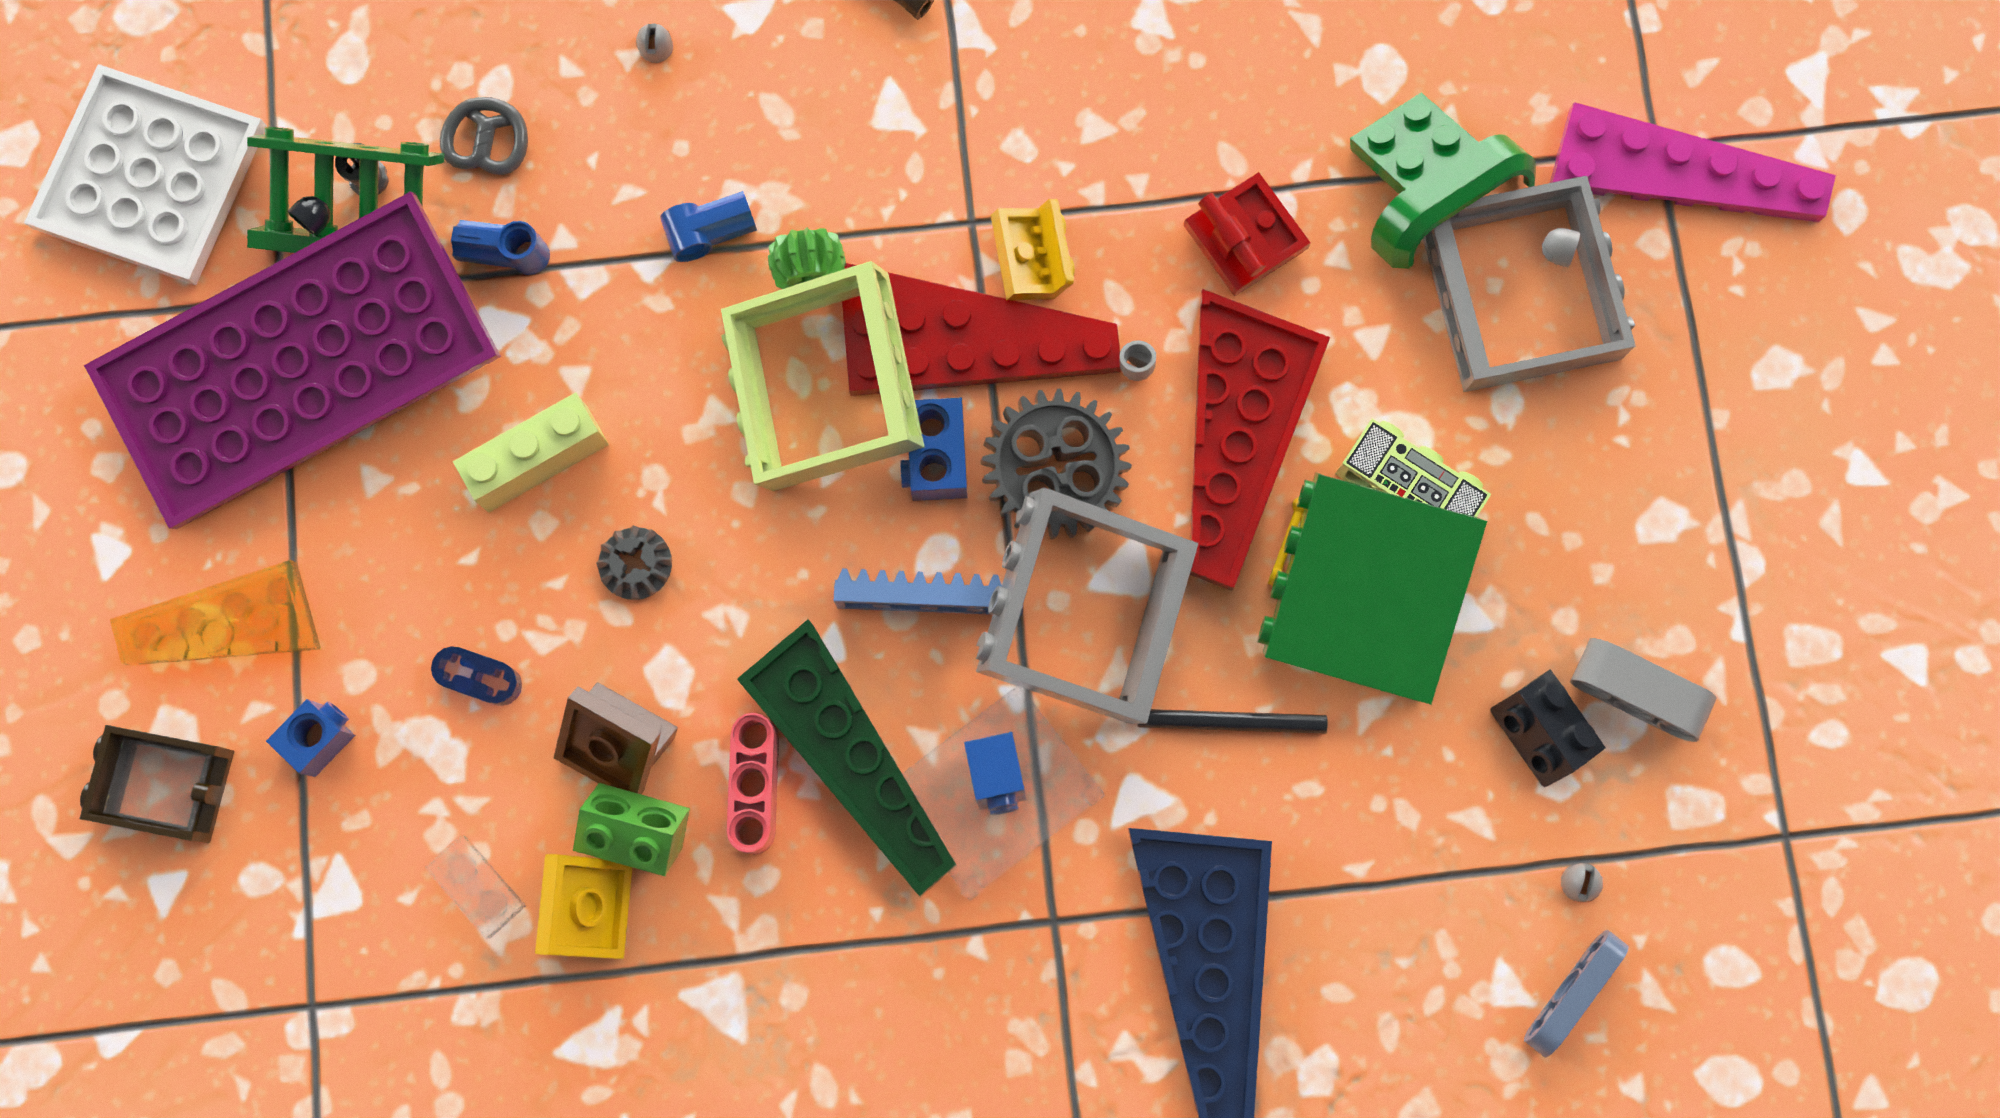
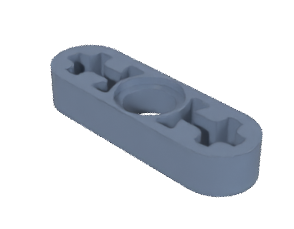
(1576, 993)

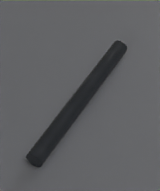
(1236, 721)

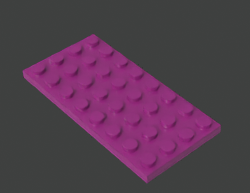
(292, 361)

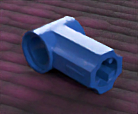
(696, 228)
(498, 245)

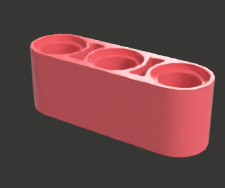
(741, 763)

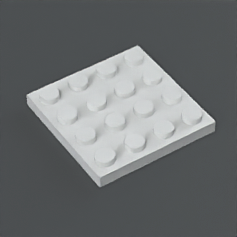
(145, 174)

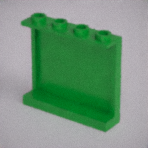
(1371, 587)

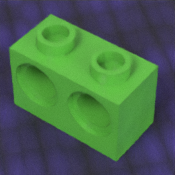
(631, 829)

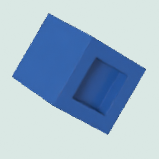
(291, 737)

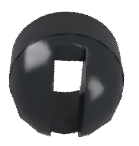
(311, 214)

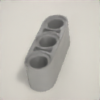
(1643, 689)

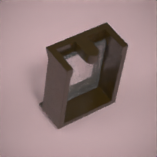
(156, 784)

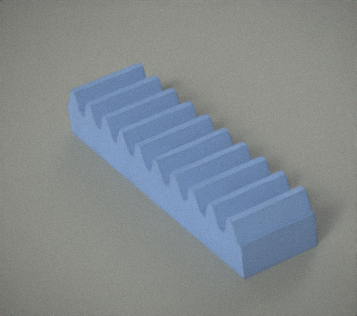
(914, 596)

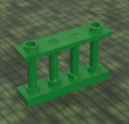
(278, 229)

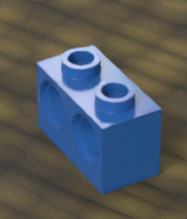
(944, 449)
(995, 773)

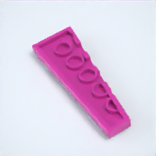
(1671, 165)

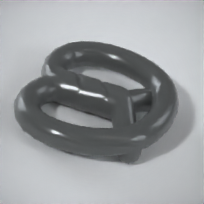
(485, 135)

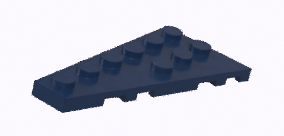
(1210, 937)

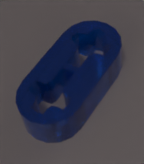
(473, 686)

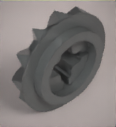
(638, 583)

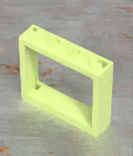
(889, 359)

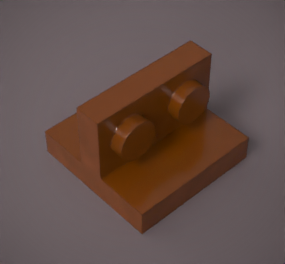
(611, 738)

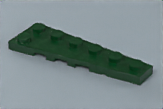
(828, 727)

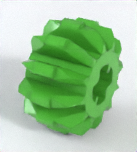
(805, 256)

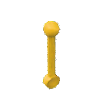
(1281, 558)

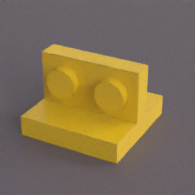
(583, 907)

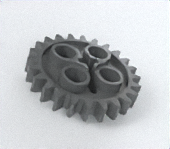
(1045, 425)

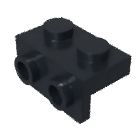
(1547, 729)

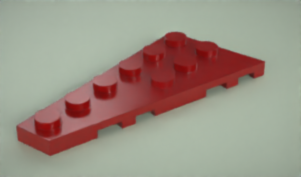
(978, 339)
(1248, 404)

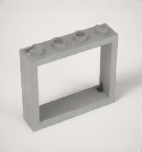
(1594, 252)
(1156, 624)

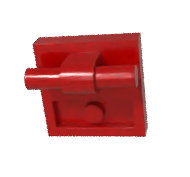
(1246, 233)

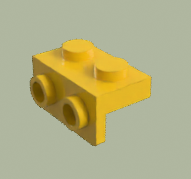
(1033, 251)

